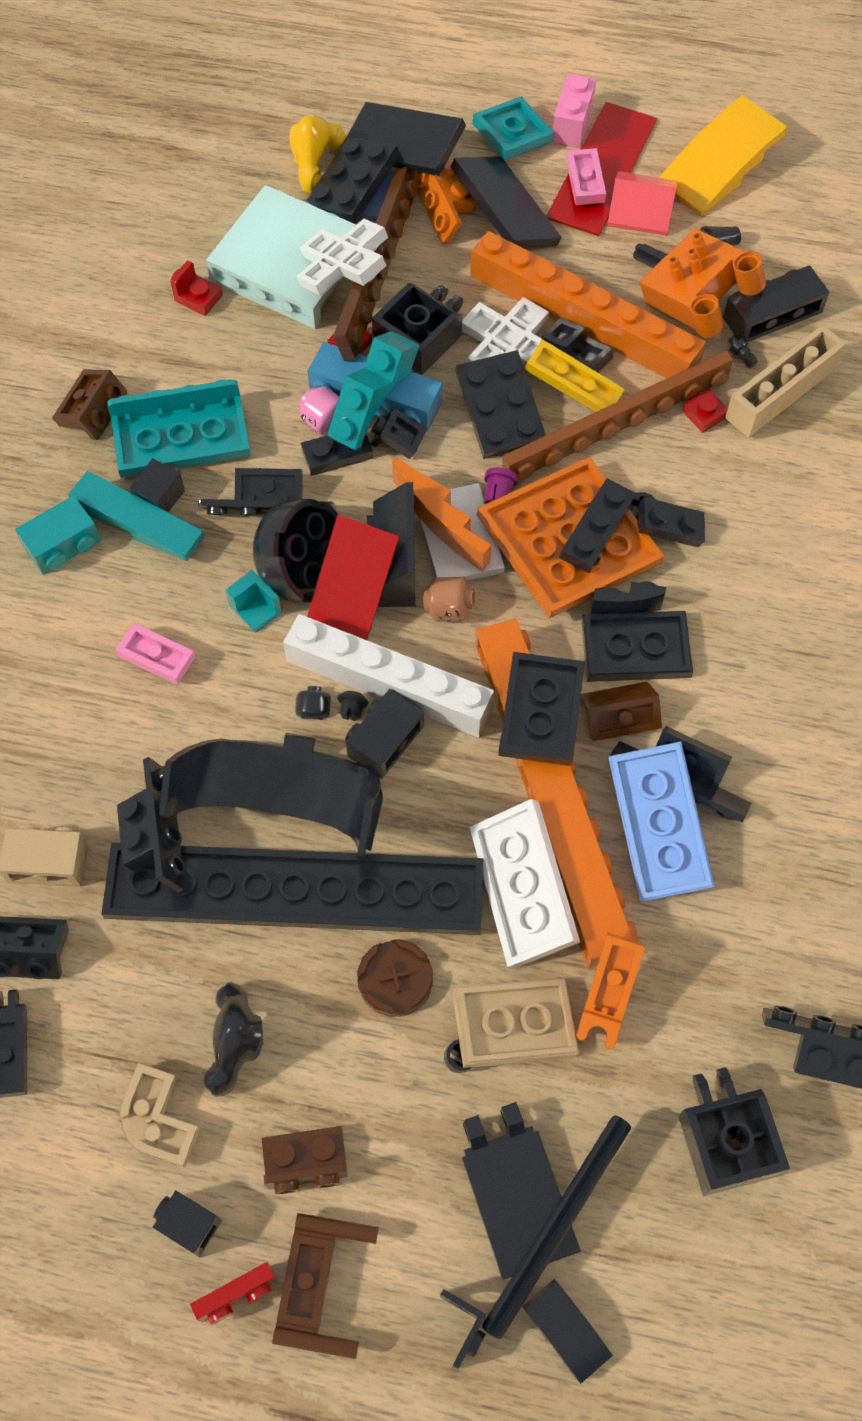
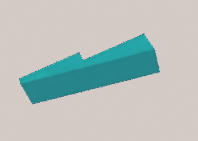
(142, 519)

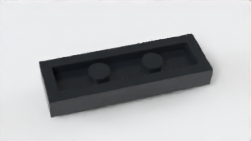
(597, 525)

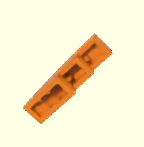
(448, 523)

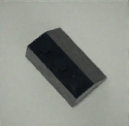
(396, 515)

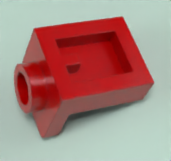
(194, 290)

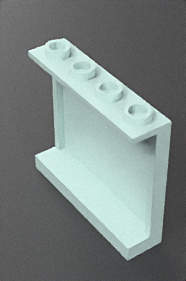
(264, 254)

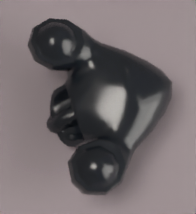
(235, 1039)

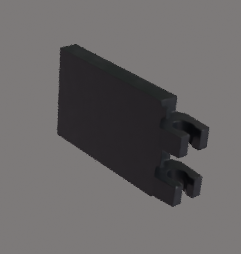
(513, 1189)

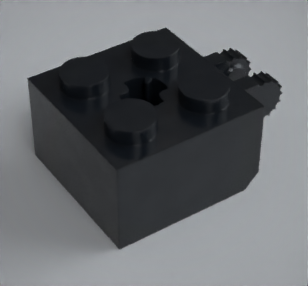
(422, 320)
(743, 1116)

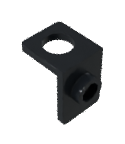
(475, 1336)

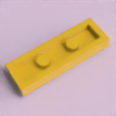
(572, 377)

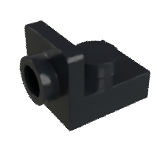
(398, 432)

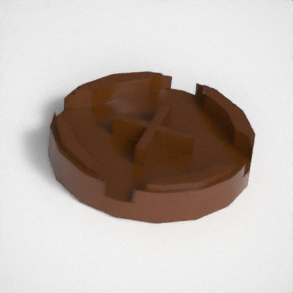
(395, 978)

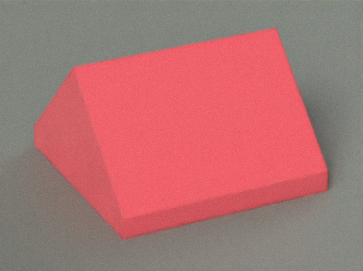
(642, 203)

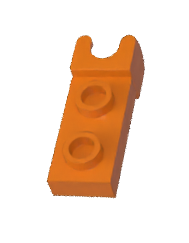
(611, 987)

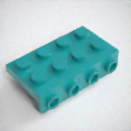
(179, 426)

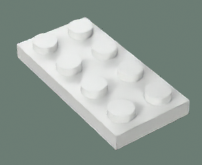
(524, 884)

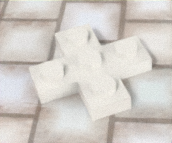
(345, 256)
(506, 333)

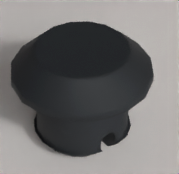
(352, 704)

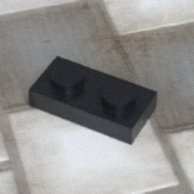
(328, 454)
(671, 522)

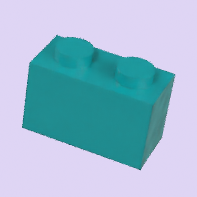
(58, 535)

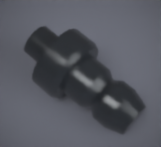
(740, 348)

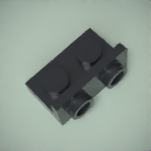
(31, 947)

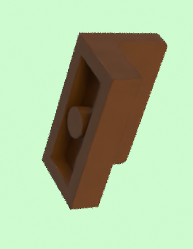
(622, 710)

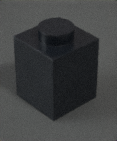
(159, 485)
(186, 1222)

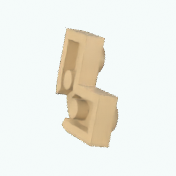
(144, 1118)

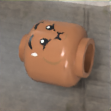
(449, 599)

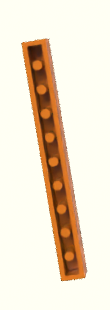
(573, 836)

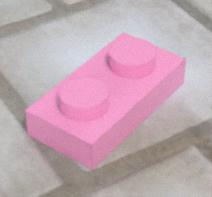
(586, 176)
(155, 653)

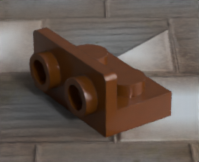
(87, 402)
(304, 1159)

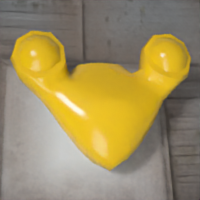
(308, 144)

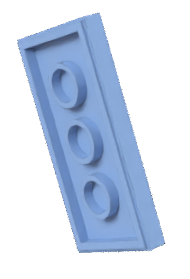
(661, 822)

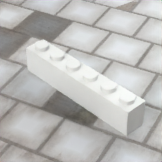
(378, 669)

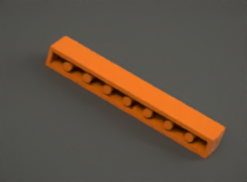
(604, 315)

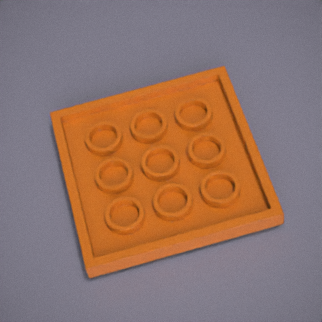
(538, 521)

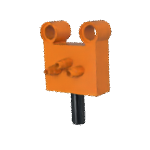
(696, 277)

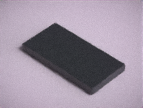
(421, 137)
(505, 201)

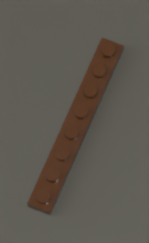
(362, 299)

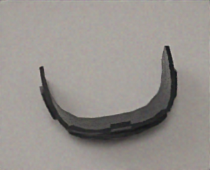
(276, 780)

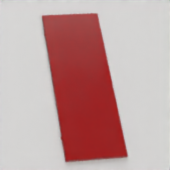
(619, 140)

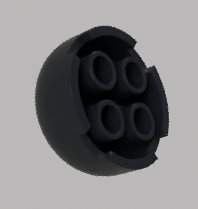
(292, 546)

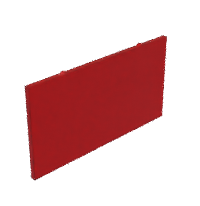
(353, 576)

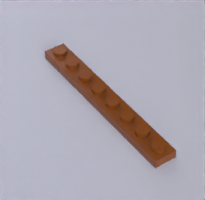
(618, 416)

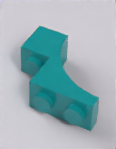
(366, 389)

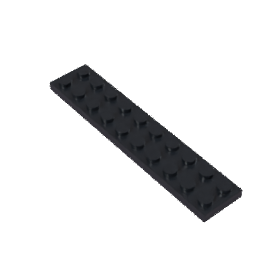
(303, 890)

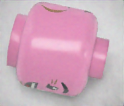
(318, 408)

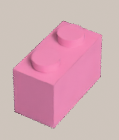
(573, 110)

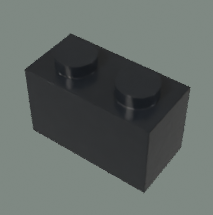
(384, 732)

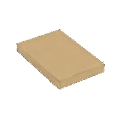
(514, 1022)

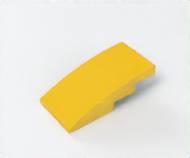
(723, 154)

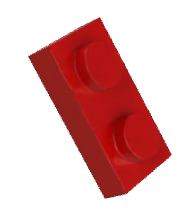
(218, 1303)

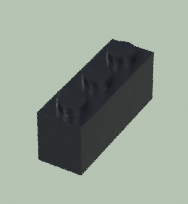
(779, 305)

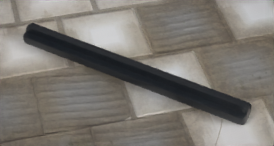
(556, 1227)

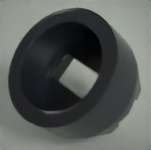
(452, 1064)

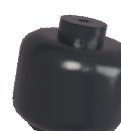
(313, 703)

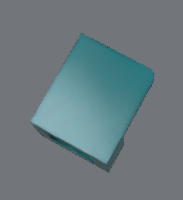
(253, 601)

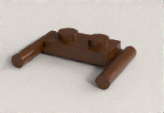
(307, 1284)

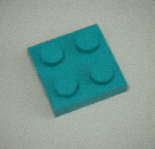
(513, 128)

